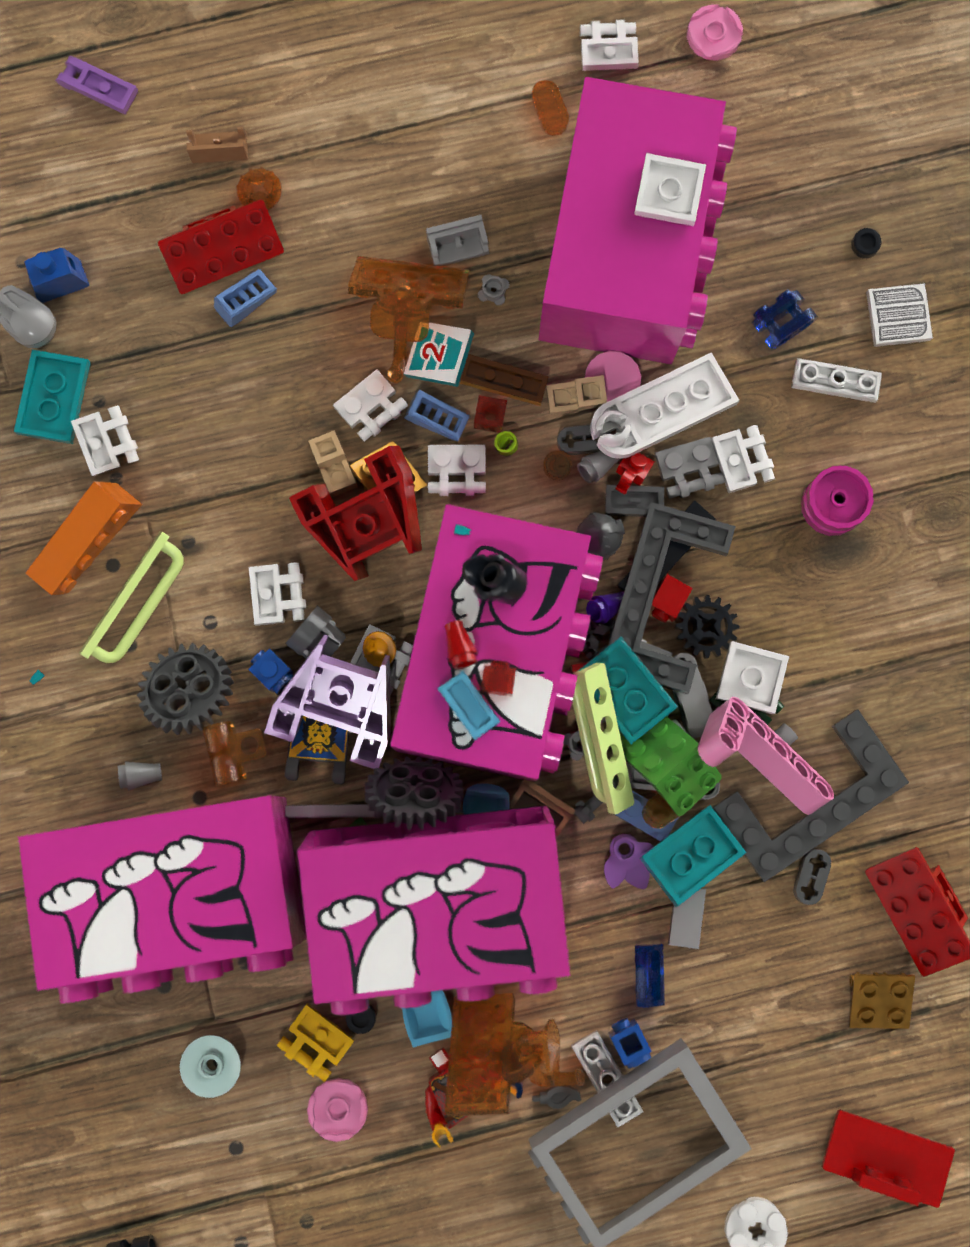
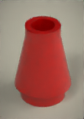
(459, 646)

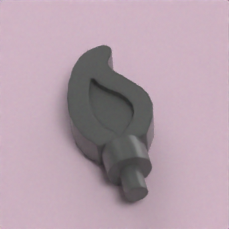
(557, 1096)

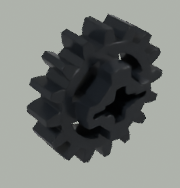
(697, 618)

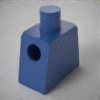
(55, 274)

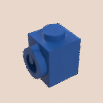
(271, 671)
(630, 1043)

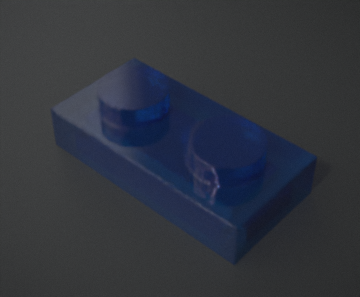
(649, 975)

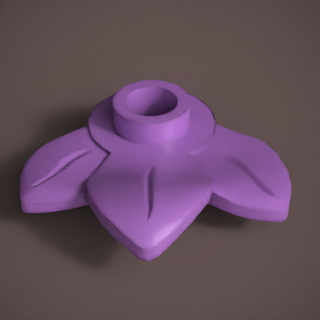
(628, 865)

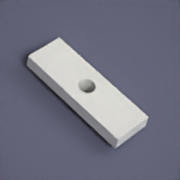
(819, 378)
(598, 1063)

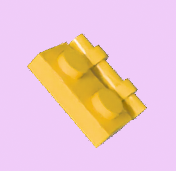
(321, 1035)

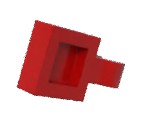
(633, 470)

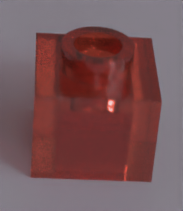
(486, 406)
(498, 678)

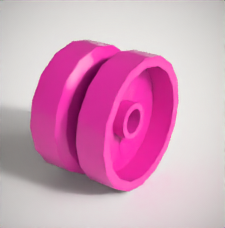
(851, 491)

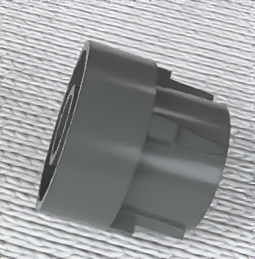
(311, 632)

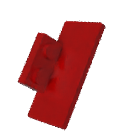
(220, 245)
(922, 910)
(888, 1159)

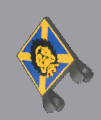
(318, 743)

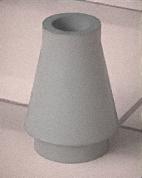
(595, 466)
(136, 774)

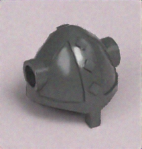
(605, 534)

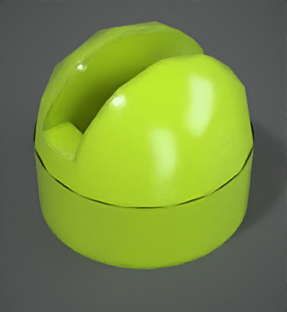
(502, 440)

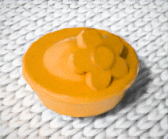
(377, 646)

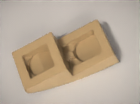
(576, 395)
(333, 464)

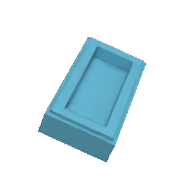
(468, 705)

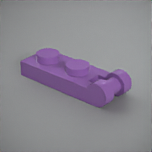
(97, 85)

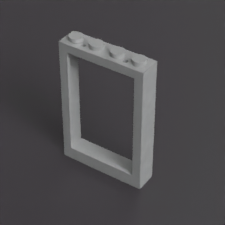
(609, 1099)

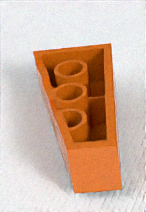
(83, 536)

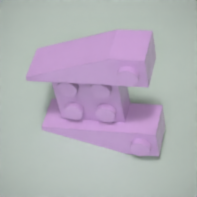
(340, 697)

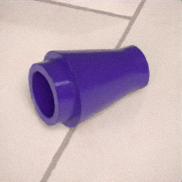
(604, 607)

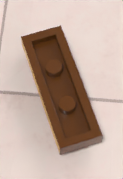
(504, 380)

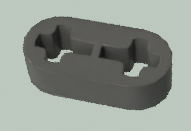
(579, 447)
(819, 878)

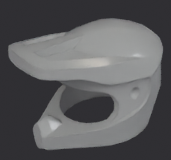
(26, 318)

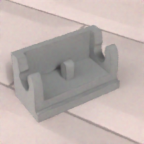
(457, 241)

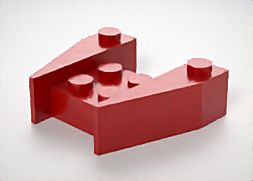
(368, 520)

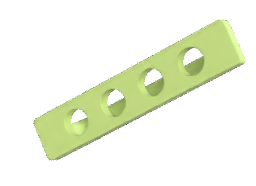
(159, 544)
(595, 742)

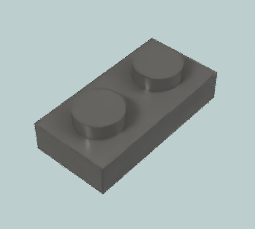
(634, 502)

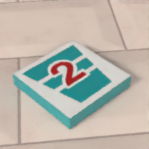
(440, 355)

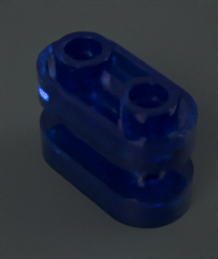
(786, 303)

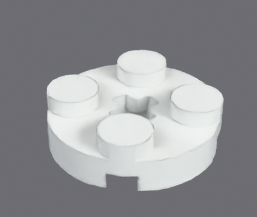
(747, 1214)

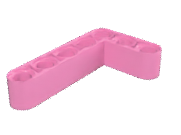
(739, 729)

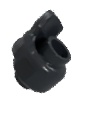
(495, 578)

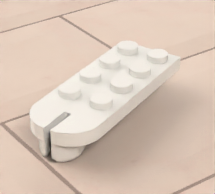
(662, 408)

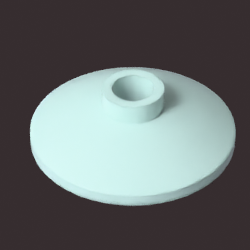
(199, 1077)

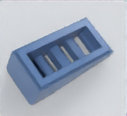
(249, 304)
(432, 425)

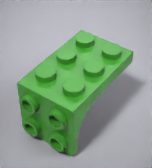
(671, 765)

